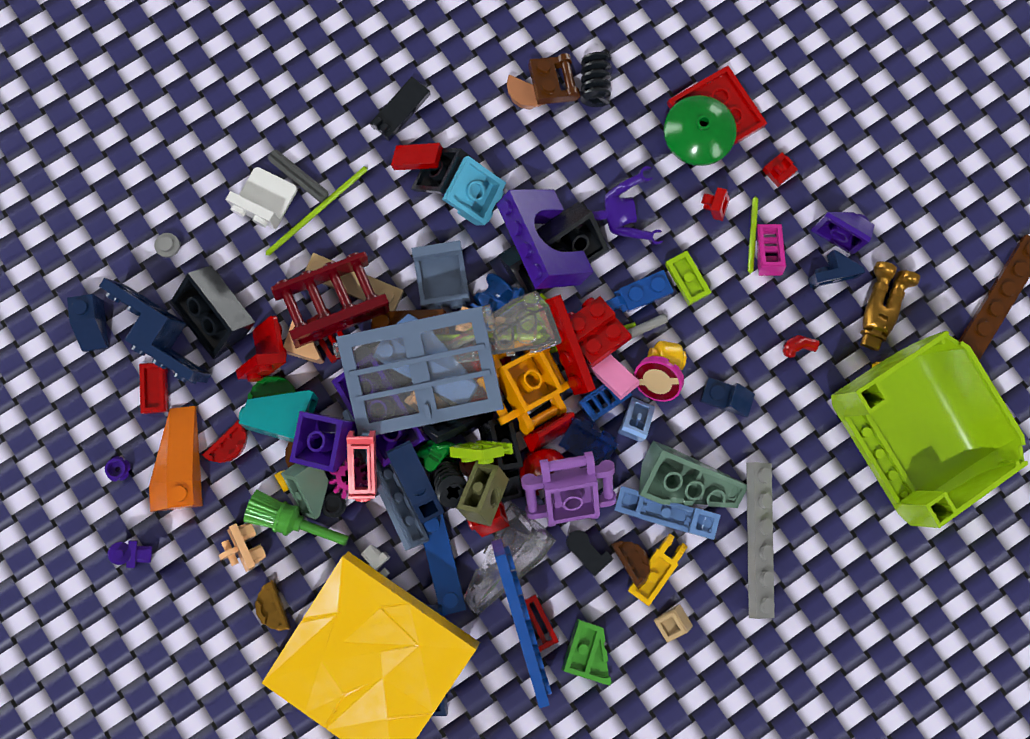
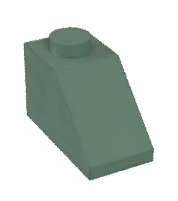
(307, 488)

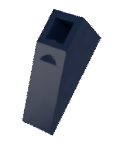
(415, 482)

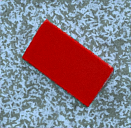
(548, 431)

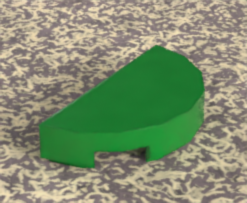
(271, 386)

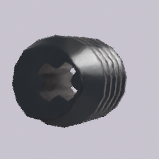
(595, 79)
(448, 483)

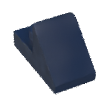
(840, 269)
(727, 397)

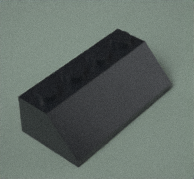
(567, 232)

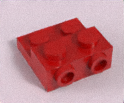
(598, 330)

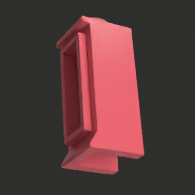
(362, 494)

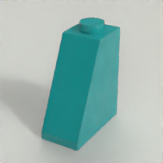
(277, 414)

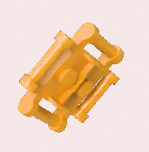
(528, 384)

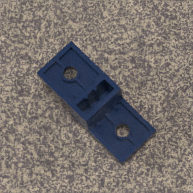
(155, 332)

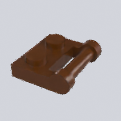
(546, 81)

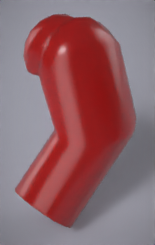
(797, 343)

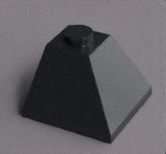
(438, 179)

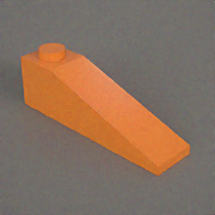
(177, 466)

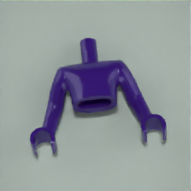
(622, 210)

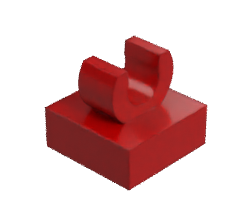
(780, 169)
(717, 204)

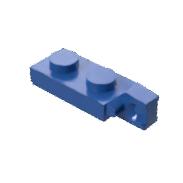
(641, 292)

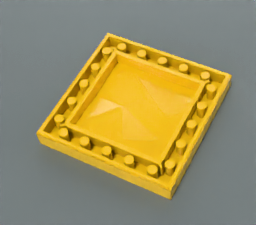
(369, 657)

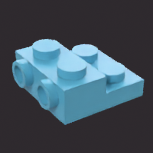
(474, 192)

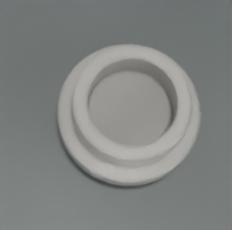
(167, 245)

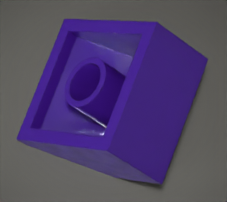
(321, 441)

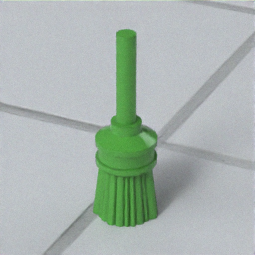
(285, 518)

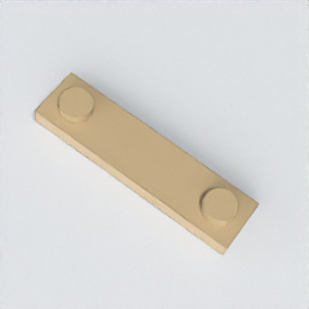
(353, 286)

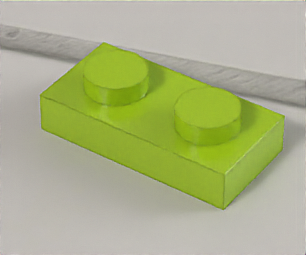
(687, 278)

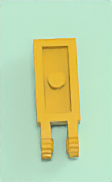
(660, 571)

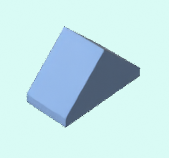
(637, 420)

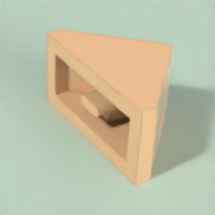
(308, 352)

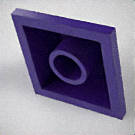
(845, 230)

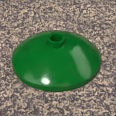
(694, 142)

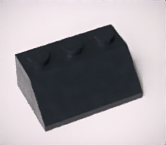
(211, 311)

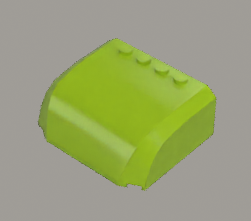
(932, 429)

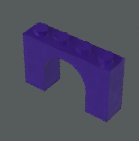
(544, 264)

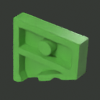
(587, 653)

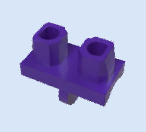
(129, 553)

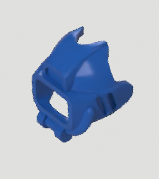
(497, 293)

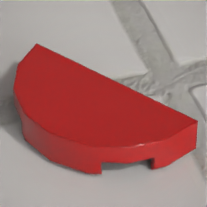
(229, 445)

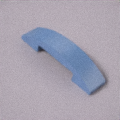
(673, 516)

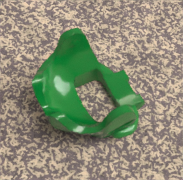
(433, 454)

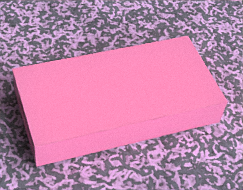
(615, 376)

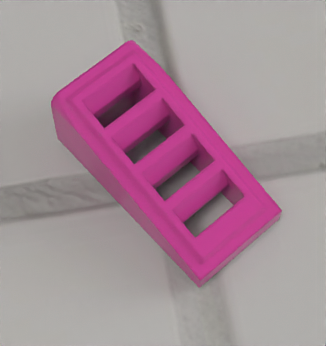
(770, 264)

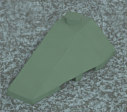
(678, 478)

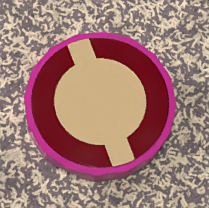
(659, 378)

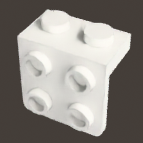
(263, 198)

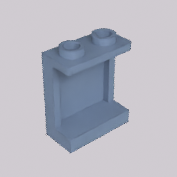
(441, 275)

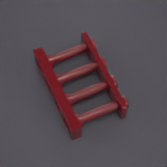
(329, 323)

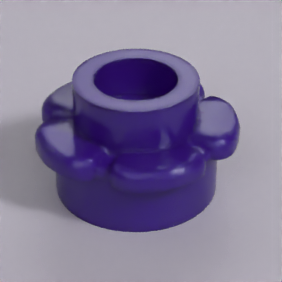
(110, 469)

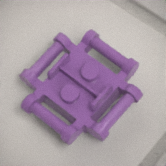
(570, 490)

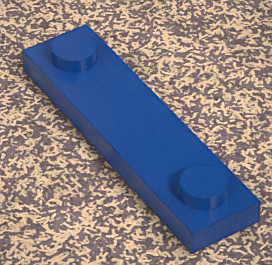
(443, 566)

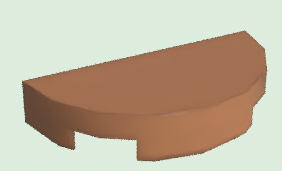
(521, 93)

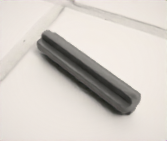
(298, 176)

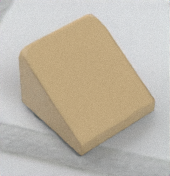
(673, 623)

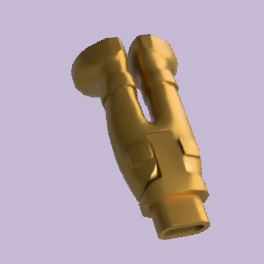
(881, 319)

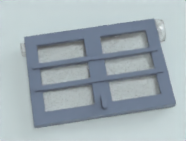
(421, 371)

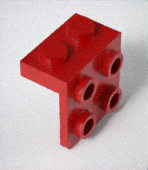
(269, 351)

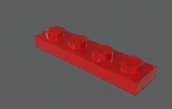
(569, 349)

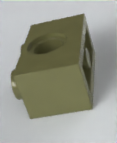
(483, 493)

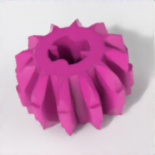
(342, 473)

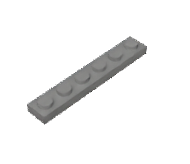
(760, 540)

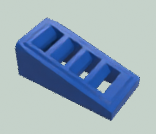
(588, 410)

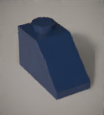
(88, 321)

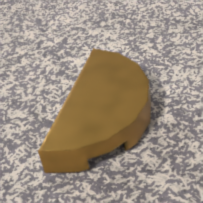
(270, 608)

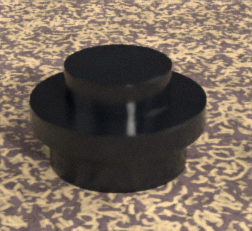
(333, 505)

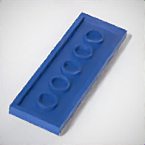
(522, 622)

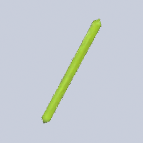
(752, 242)

